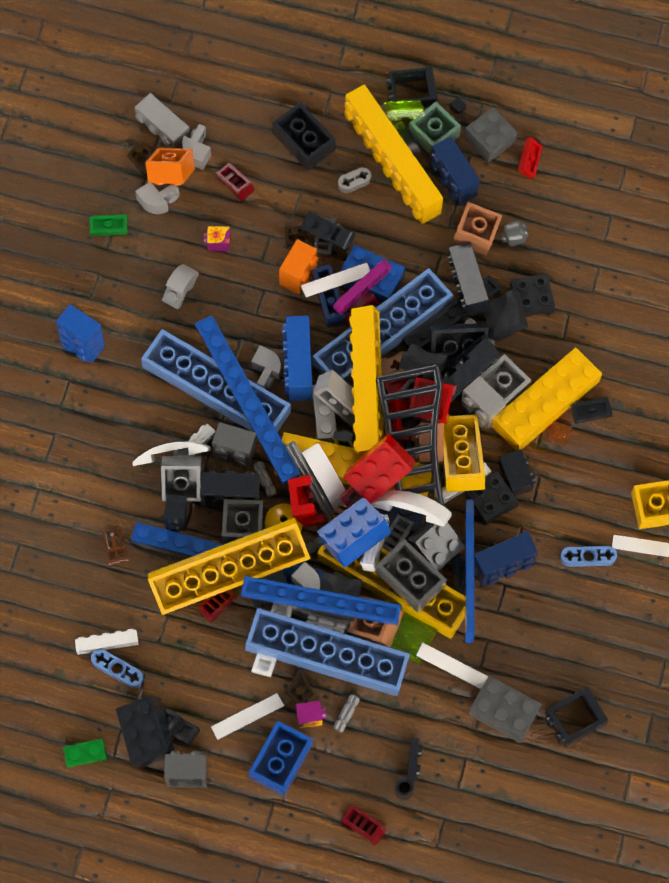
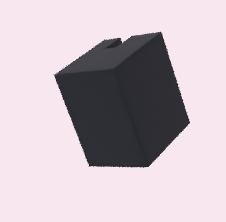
(458, 106)

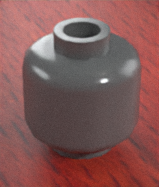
(514, 233)

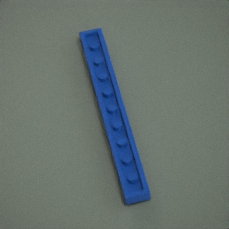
(247, 399)
(186, 544)

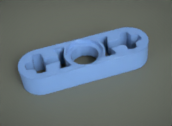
(593, 549)
(102, 666)

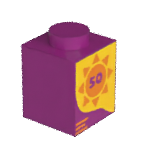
(217, 238)
(310, 714)

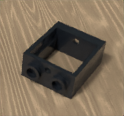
(412, 75)
(593, 708)

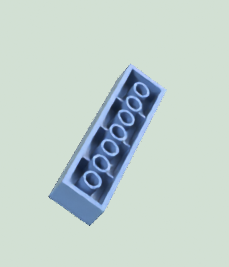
(398, 318)
(202, 379)
(327, 652)

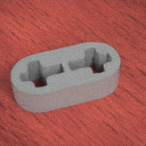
(354, 180)

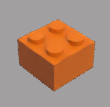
(170, 166)
(298, 266)

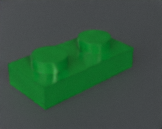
(108, 225)
(84, 753)

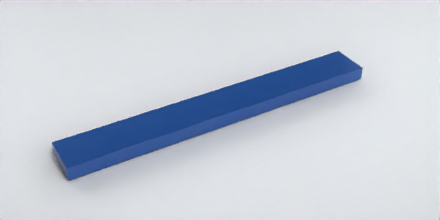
(469, 572)
(321, 600)

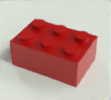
(379, 469)

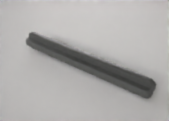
(315, 487)

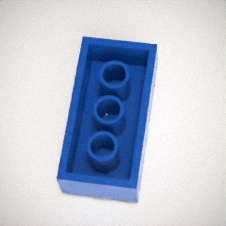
(297, 358)

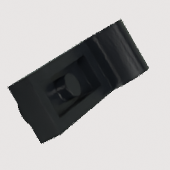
(328, 231)
(413, 770)

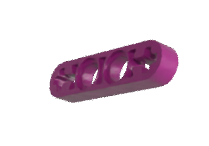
(362, 287)

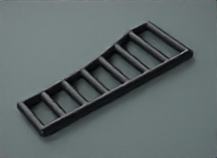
(432, 427)

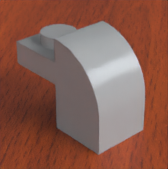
(201, 152)
(155, 201)
(178, 284)
(268, 364)
(305, 577)

